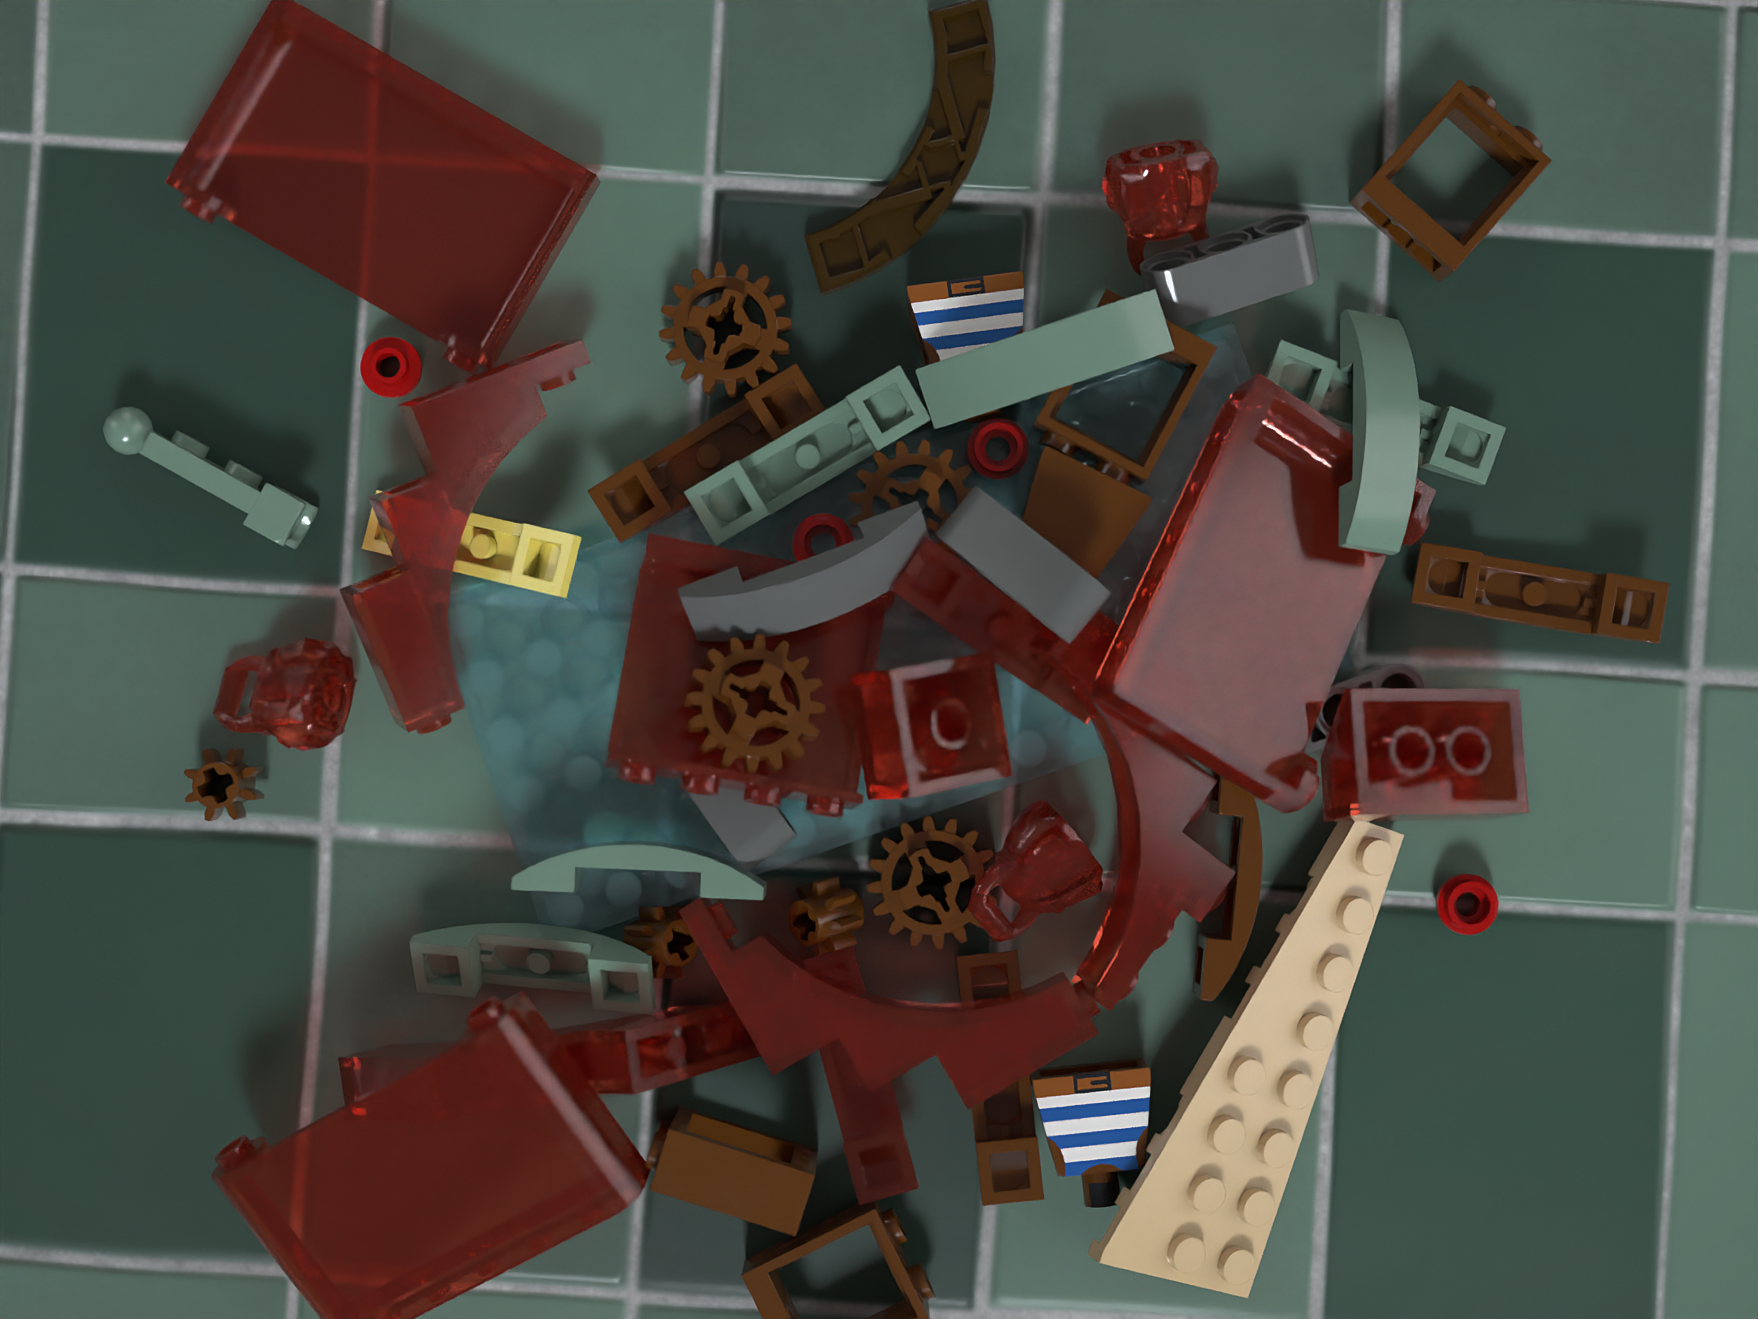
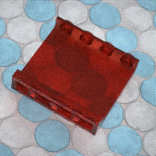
(662, 652)

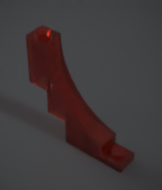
(460, 442)
(799, 1010)
(613, 1054)

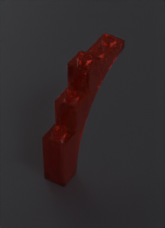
(1156, 796)

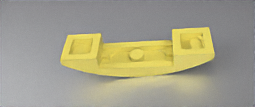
(505, 553)

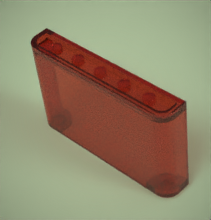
(383, 182)
(1249, 598)
(438, 1173)

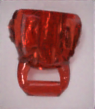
(1160, 192)
(298, 694)
(1039, 869)

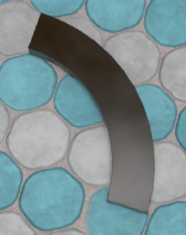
(936, 165)

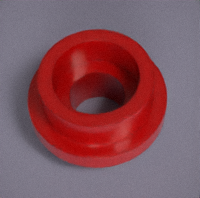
(407, 376)
(997, 429)
(816, 525)
(1485, 905)

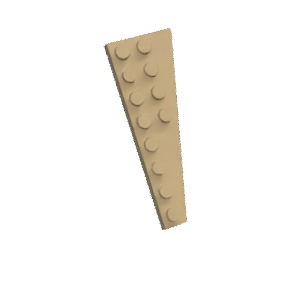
(1229, 1150)

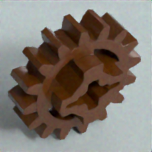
(700, 320)
(929, 484)
(777, 714)
(907, 895)

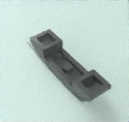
(808, 589)

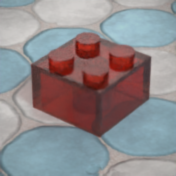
(930, 726)

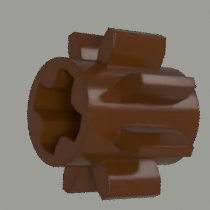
(212, 773)
(826, 916)
(664, 938)

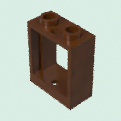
(1415, 230)
(1190, 356)
(732, 1169)
(772, 1296)

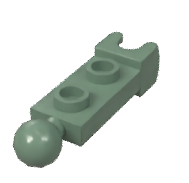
(270, 510)

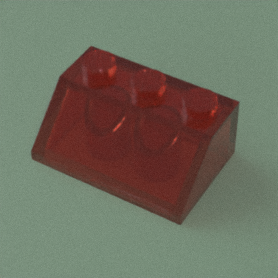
(1425, 756)

